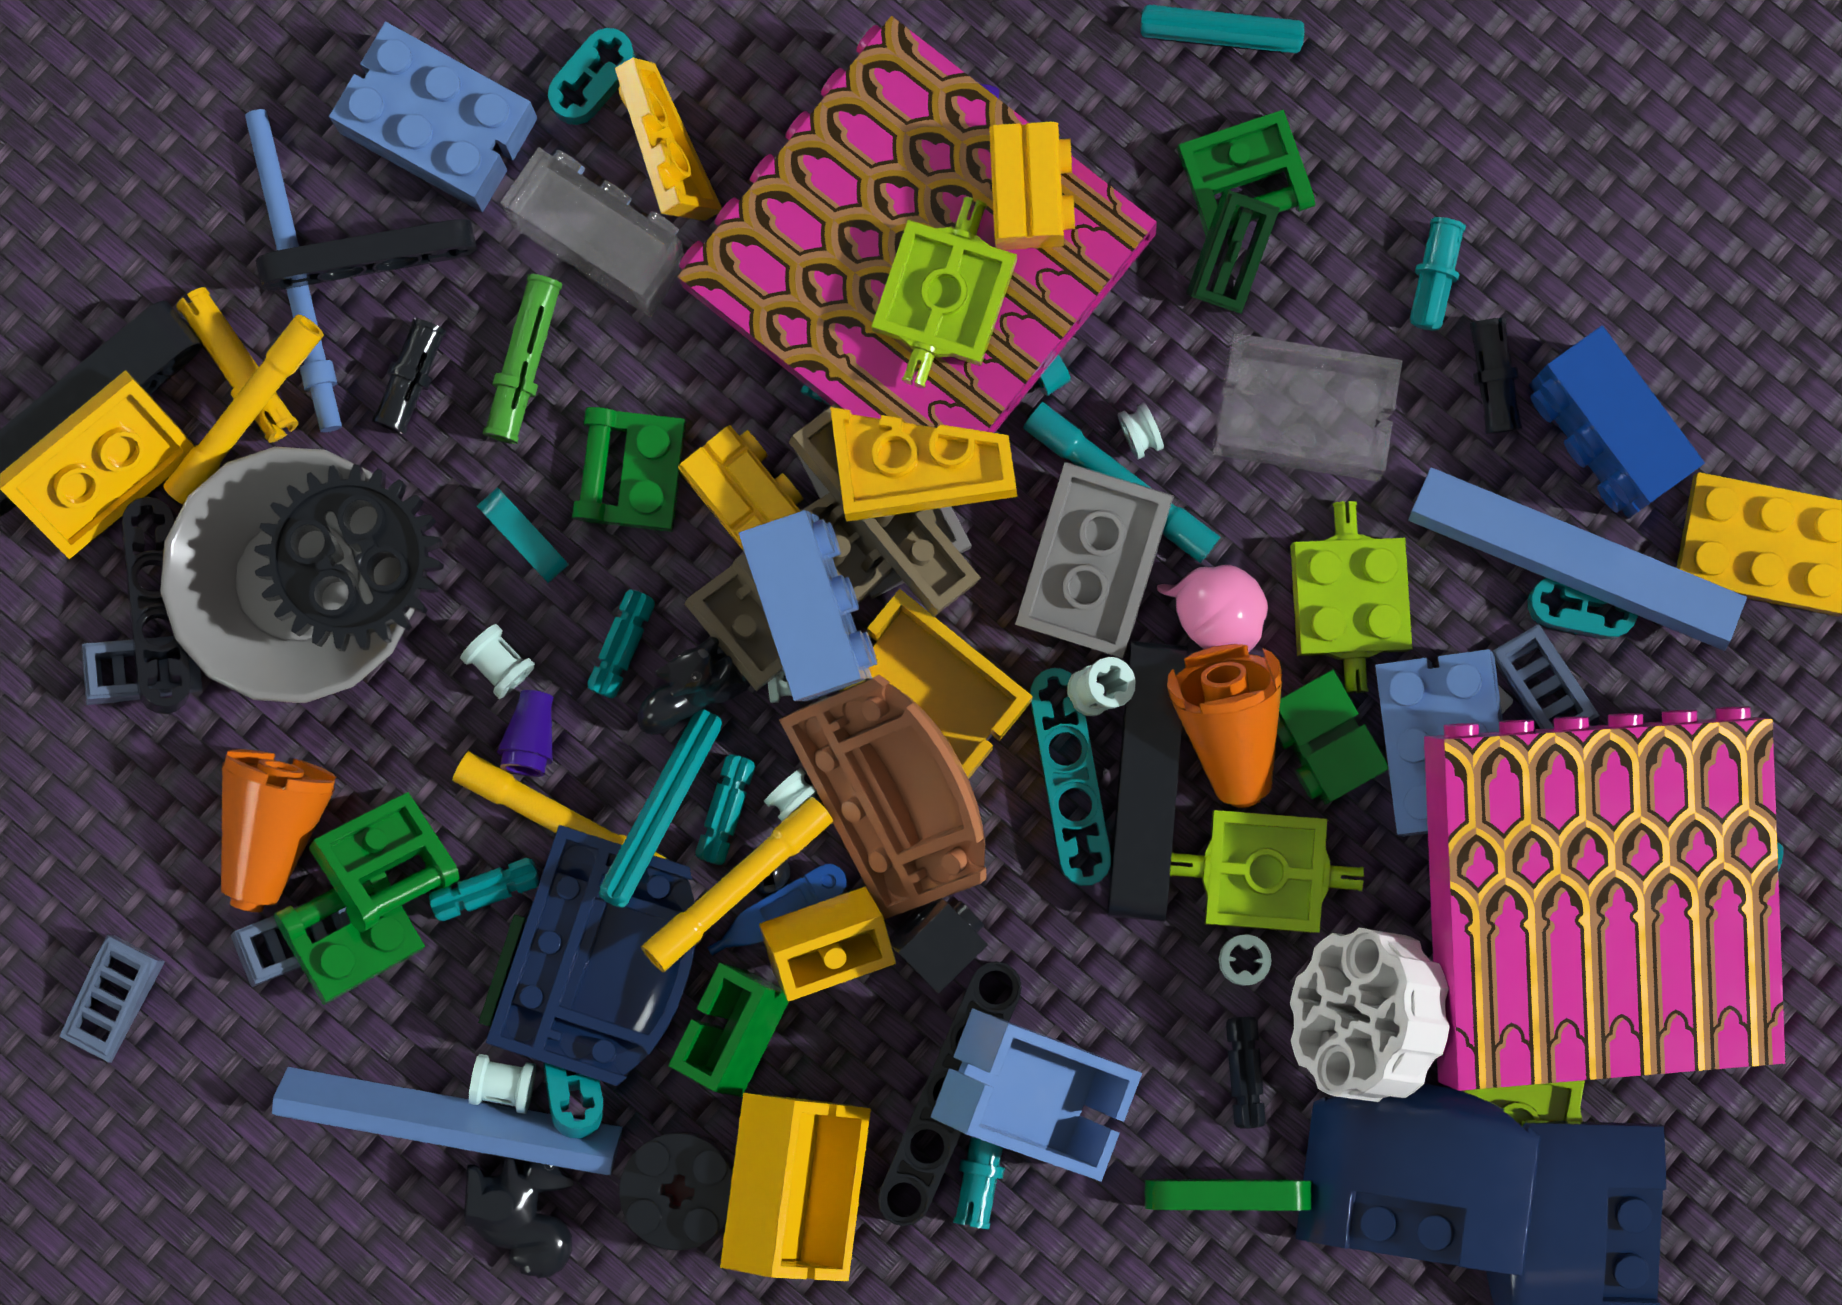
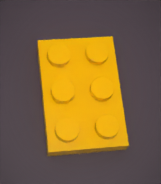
(95, 464)
(1765, 542)

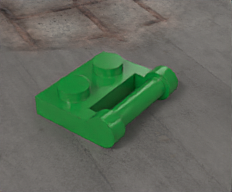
(1244, 156)
(648, 469)
(376, 844)
(347, 955)

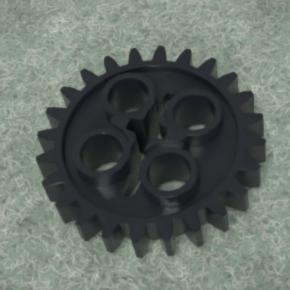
(303, 580)

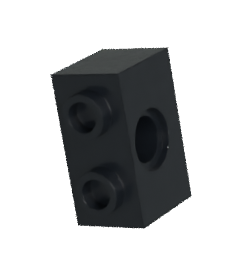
(939, 941)

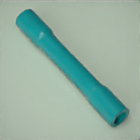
(1071, 444)

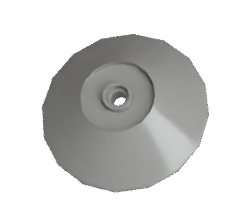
(218, 598)

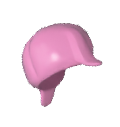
(1219, 606)

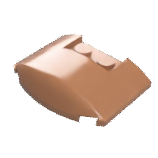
(892, 793)

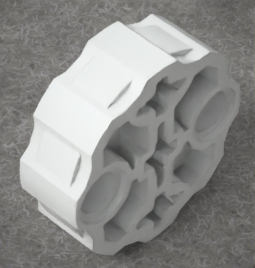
(1369, 1015)

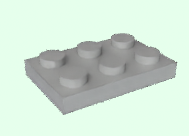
(1094, 559)

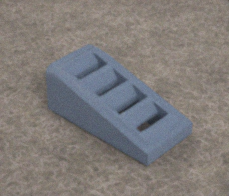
(1562, 679)
(120, 691)
(250, 957)
(101, 969)

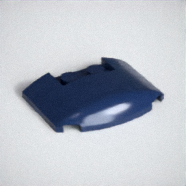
(579, 975)
(1422, 1179)
(1592, 1217)

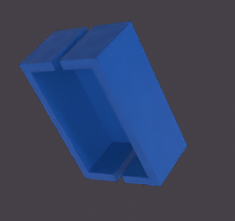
(1613, 423)

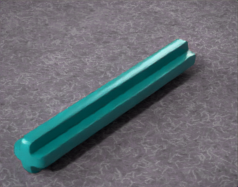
(660, 808)

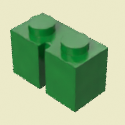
(1327, 739)
(729, 1055)

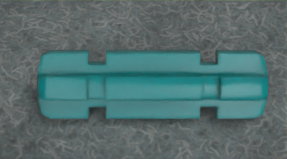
(621, 643)
(725, 809)
(484, 889)

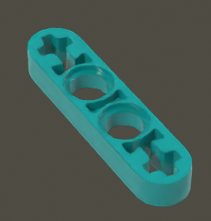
(1063, 778)

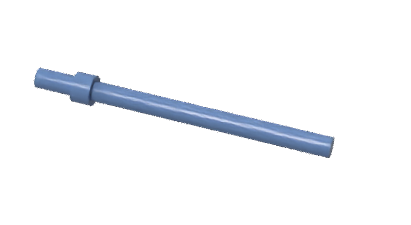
(317, 372)

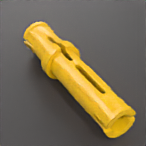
(232, 359)

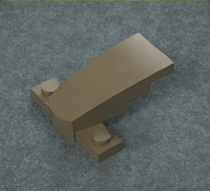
(869, 553)

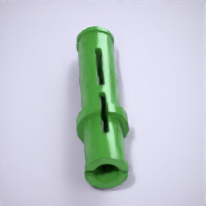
(517, 377)

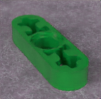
(1228, 1194)

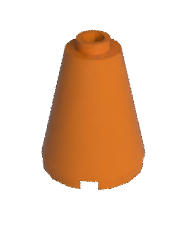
(1231, 718)
(267, 823)

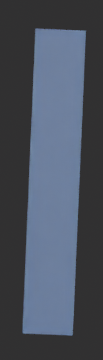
(1578, 559)
(441, 1120)

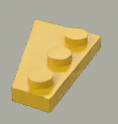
(666, 148)
(913, 467)

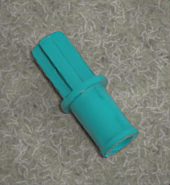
(1436, 273)

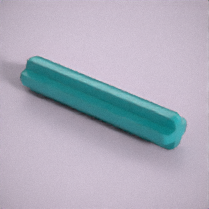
(1222, 28)

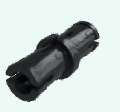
(409, 376)
(1495, 376)

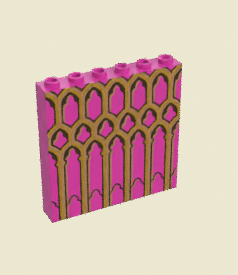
(822, 223)
(1605, 897)

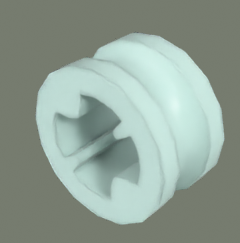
(1140, 431)
(790, 794)
(1244, 977)

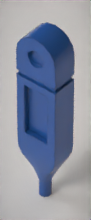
(816, 886)

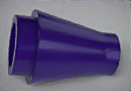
(528, 738)

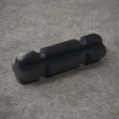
(1245, 1072)

